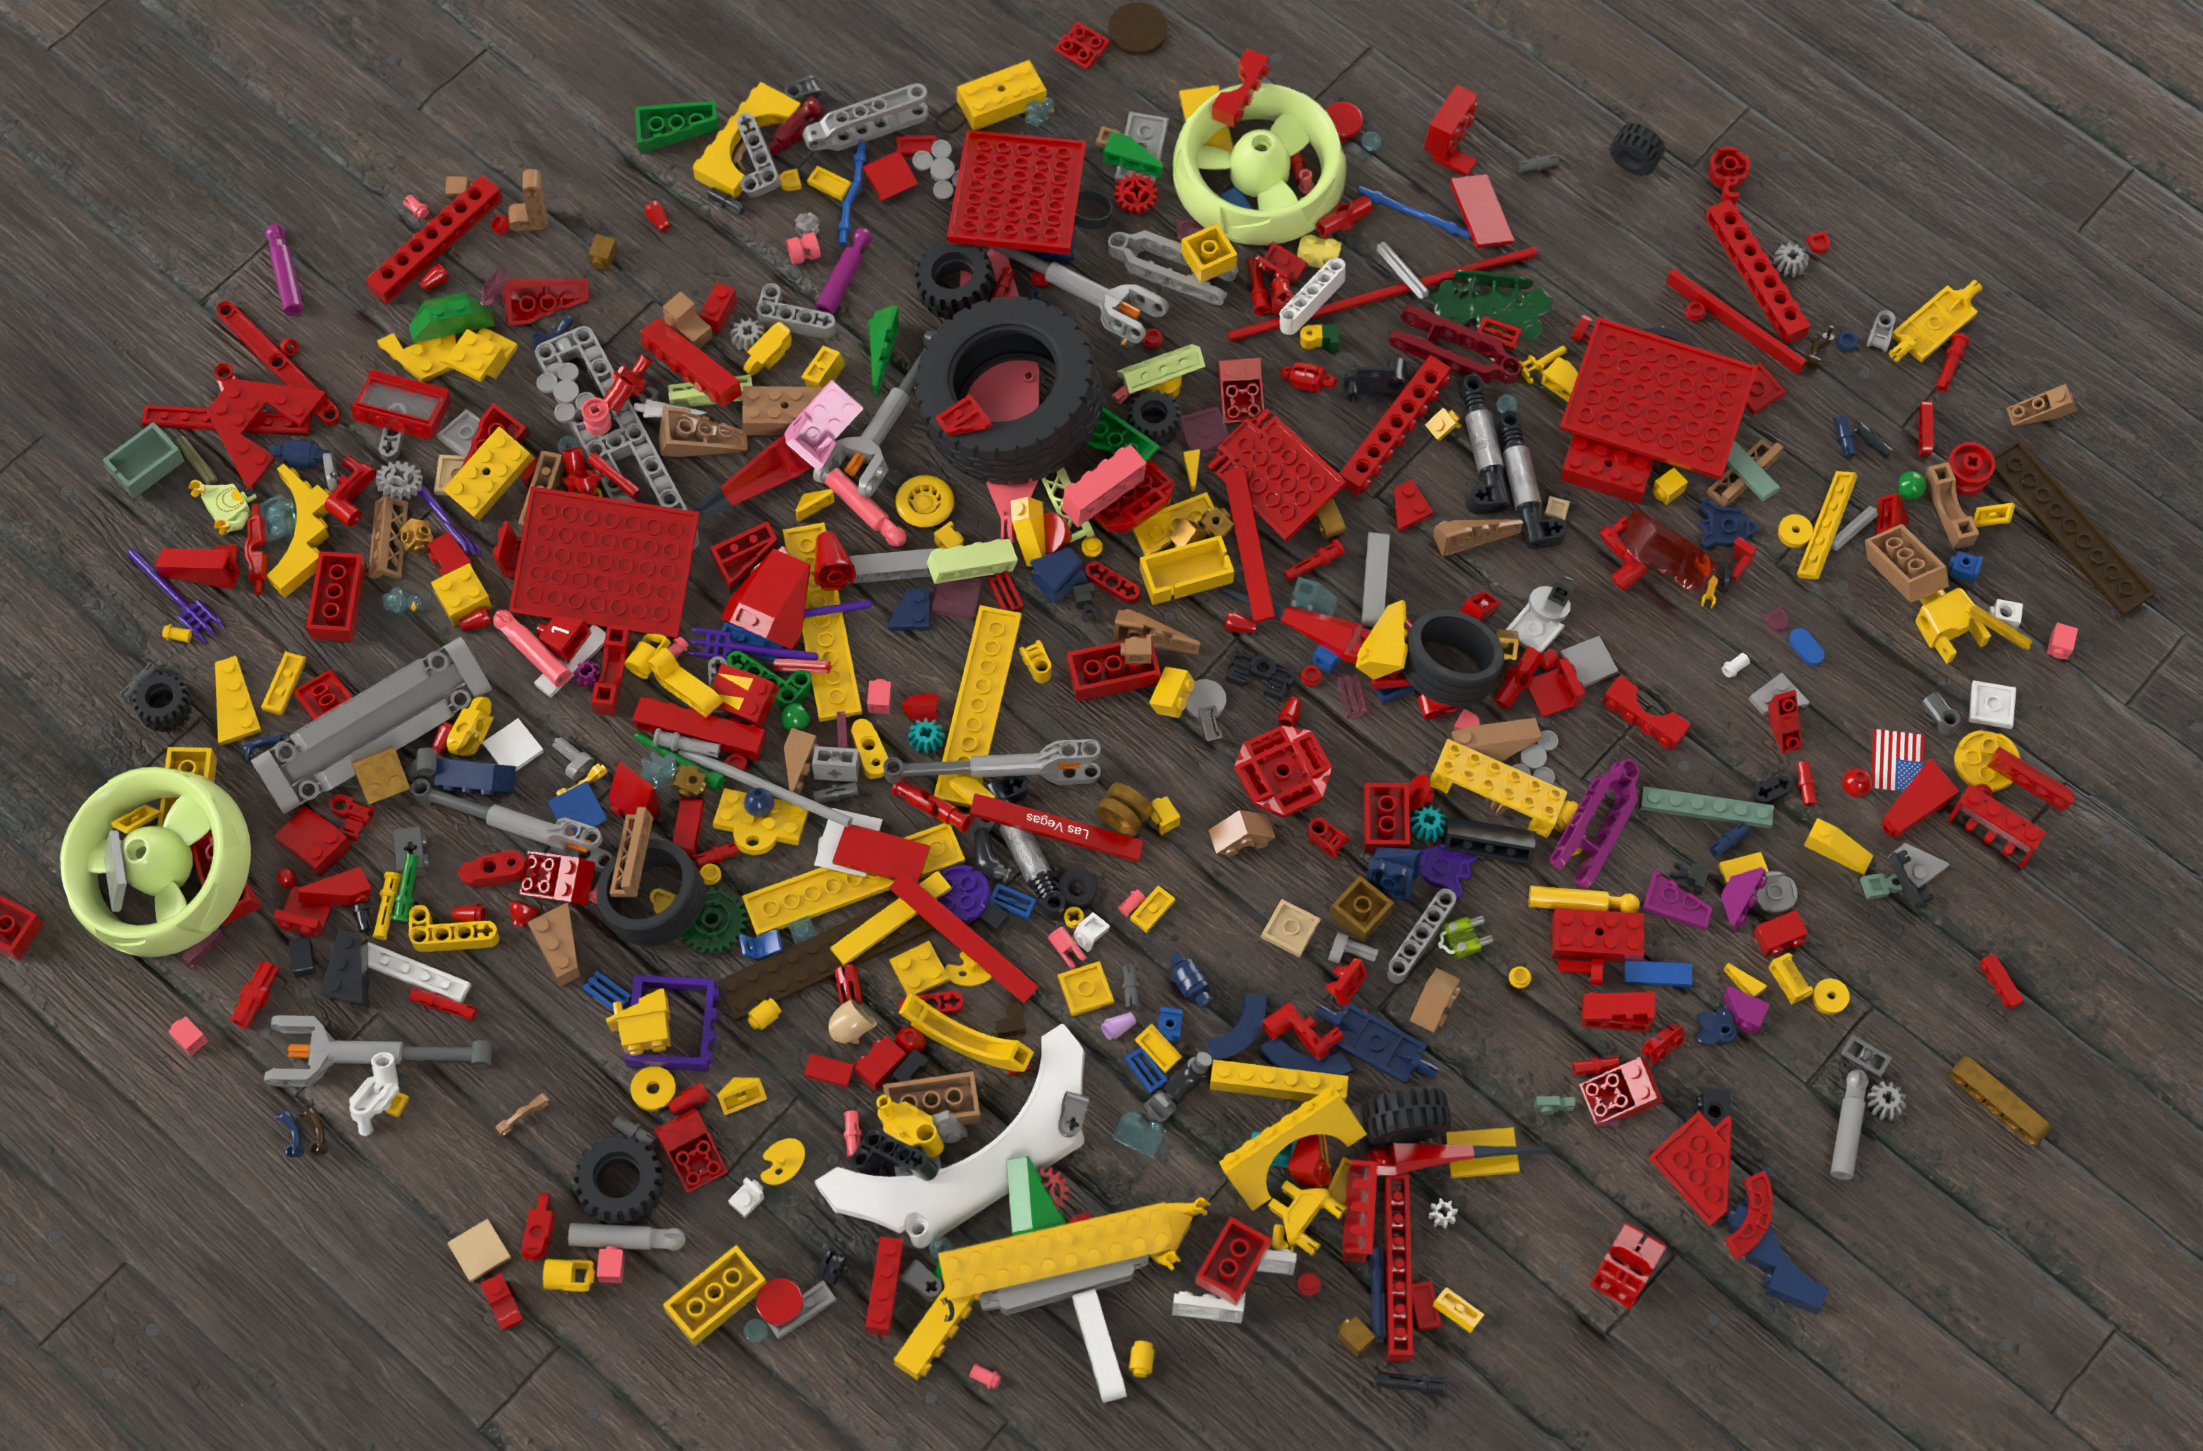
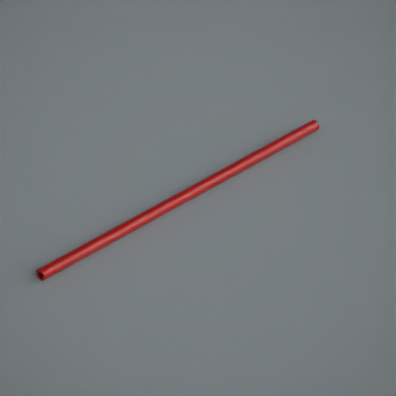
(1387, 292)

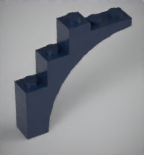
(1785, 1280)

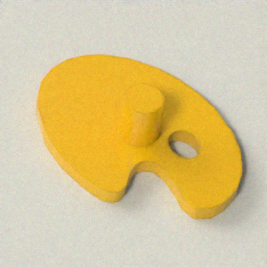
(975, 974)
(784, 1155)

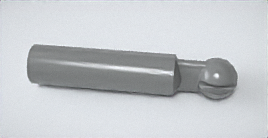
(1849, 1126)
(624, 1236)

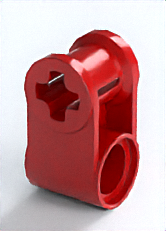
(1280, 294)
(1433, 709)
(1330, 840)

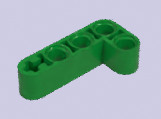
(787, 688)

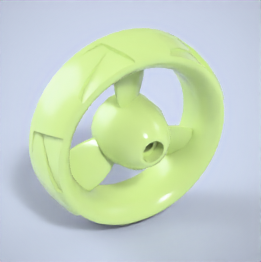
(1261, 167)
(157, 860)

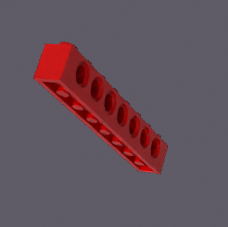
(431, 249)
(1757, 282)
(1431, 370)
(1398, 1268)

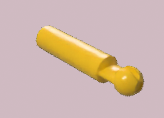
(1580, 899)

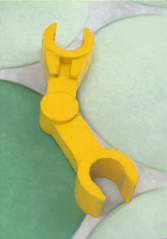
(1710, 592)
(594, 774)

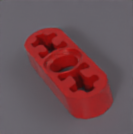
(1925, 428)
(1114, 591)
(946, 996)

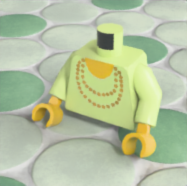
(225, 504)

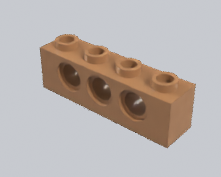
(547, 475)

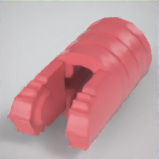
(1065, 944)

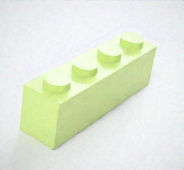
(971, 560)

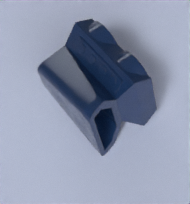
(1057, 574)
(1394, 871)

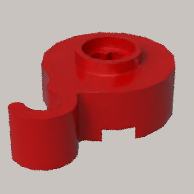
(1728, 170)

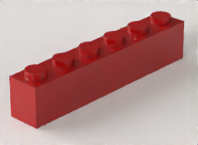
(690, 363)
(691, 724)

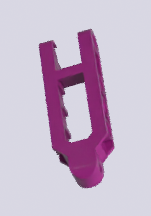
(1623, 785)

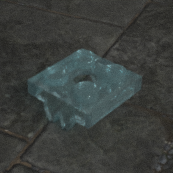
(659, 768)

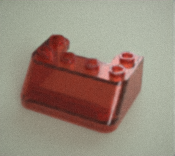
(1671, 552)

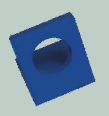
(762, 945)

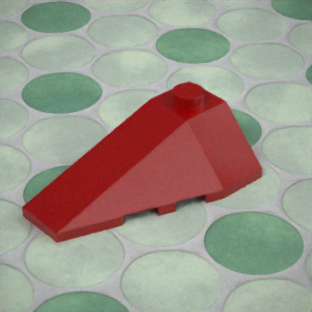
(535, 298)
(489, 422)

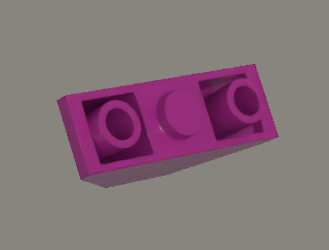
(1741, 894)

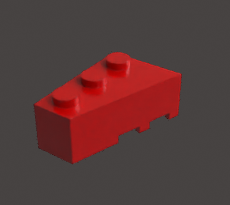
(742, 553)
(1618, 1011)

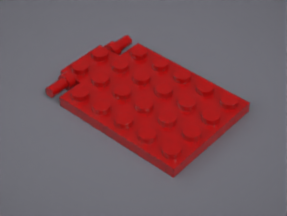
(1282, 473)

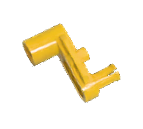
(909, 1125)

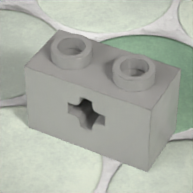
(836, 764)

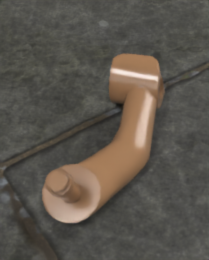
(739, 155)

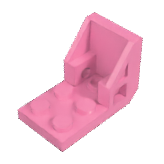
(820, 423)

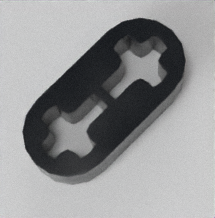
(1770, 785)

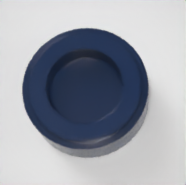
(1847, 341)

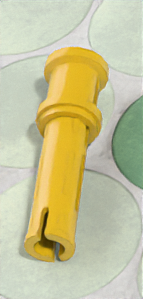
(386, 894)

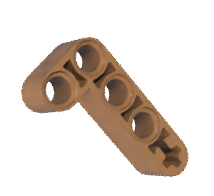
(533, 213)

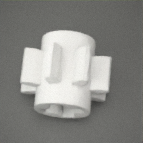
(1438, 1217)

